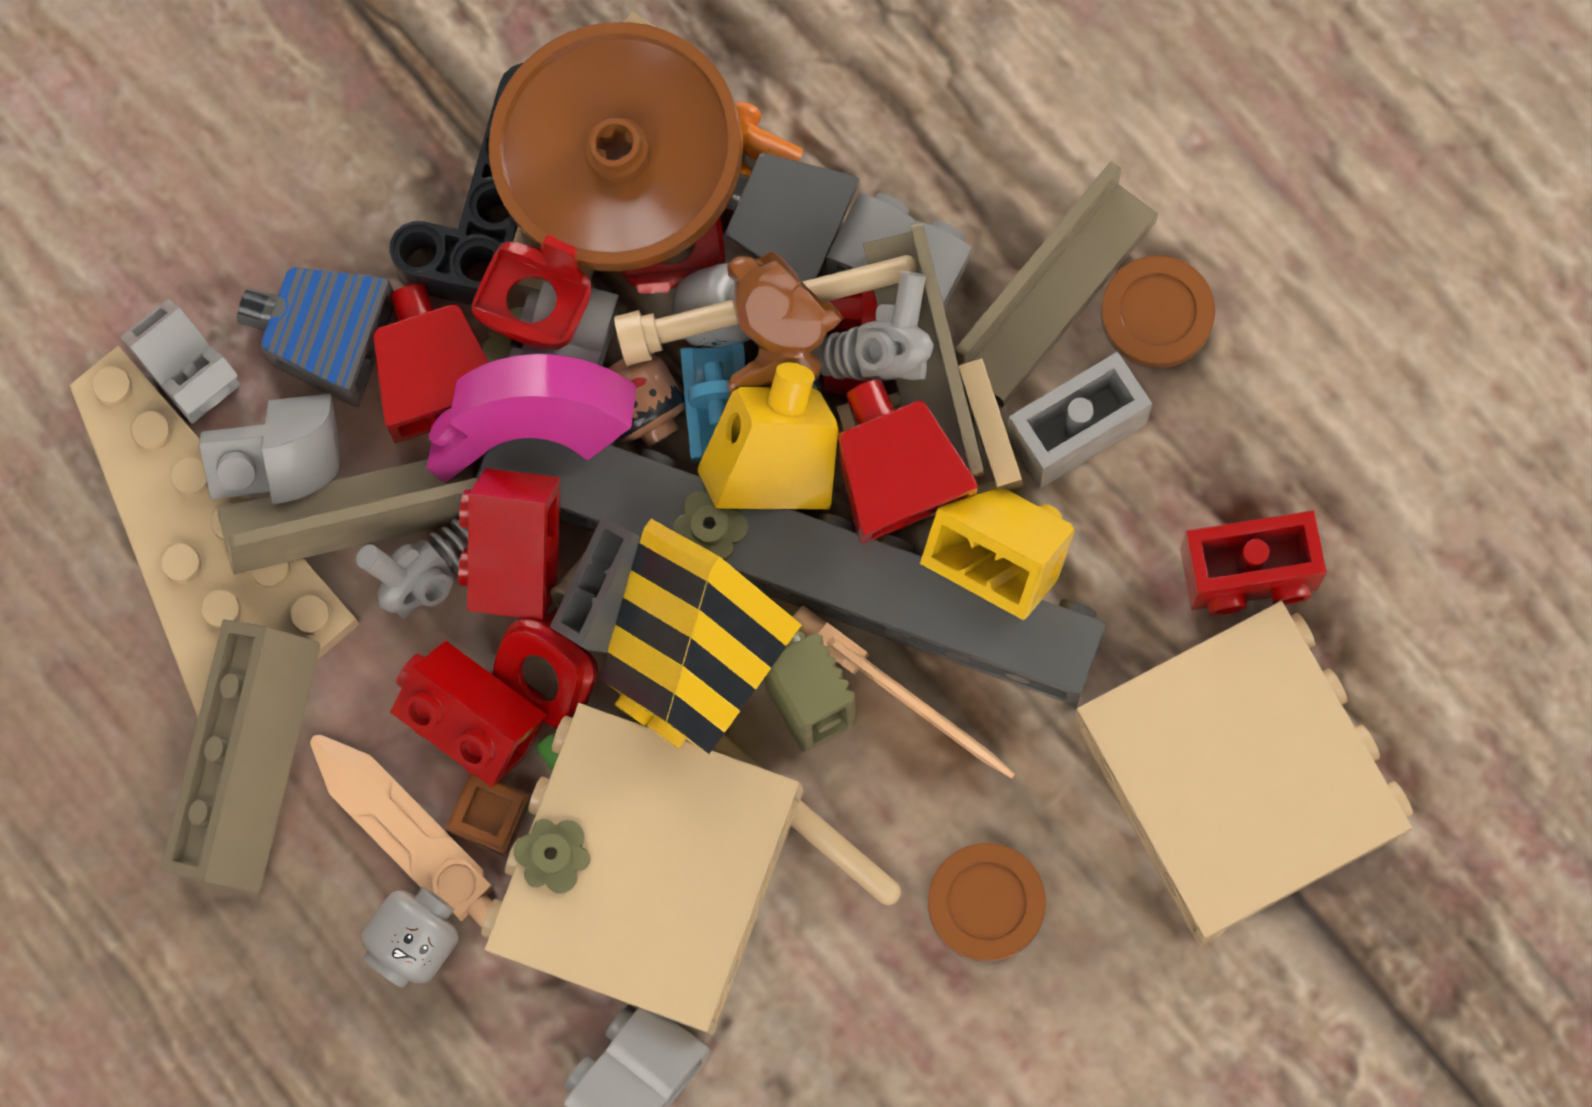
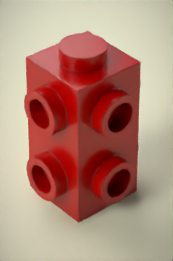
(466, 712)

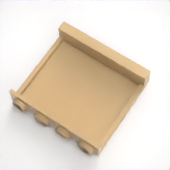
(1243, 771)
(672, 874)

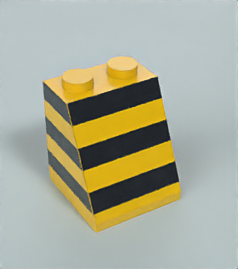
(690, 640)

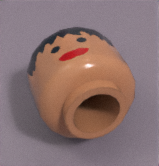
(656, 400)

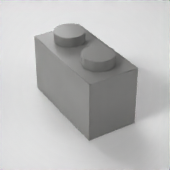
(1078, 420)

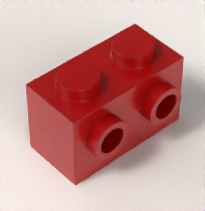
(510, 543)
(1253, 562)

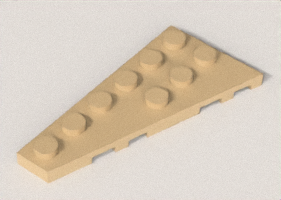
(176, 532)

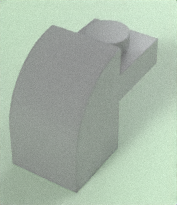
(181, 360)
(284, 457)

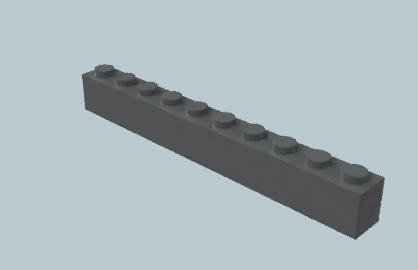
(829, 570)

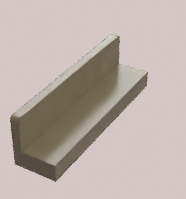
(1057, 283)
(942, 386)
(341, 515)
(241, 756)

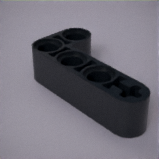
(461, 247)

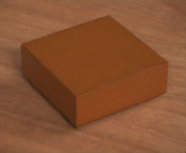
(488, 814)

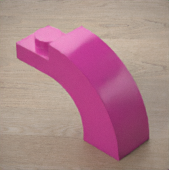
(531, 398)

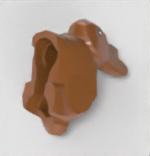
(778, 316)

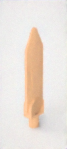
(854, 659)
(402, 828)

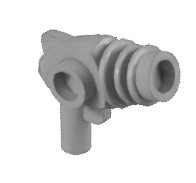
(885, 347)
(417, 571)

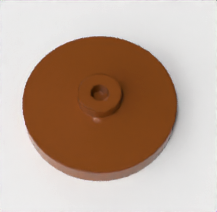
(1158, 311)
(986, 902)

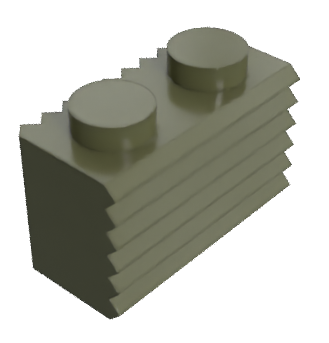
(811, 691)

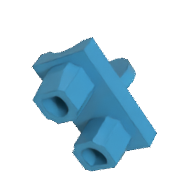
(705, 390)

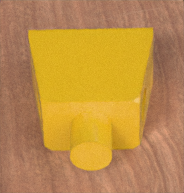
(773, 446)
(999, 548)

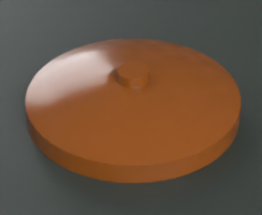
(616, 145)

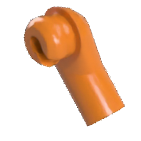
(761, 141)

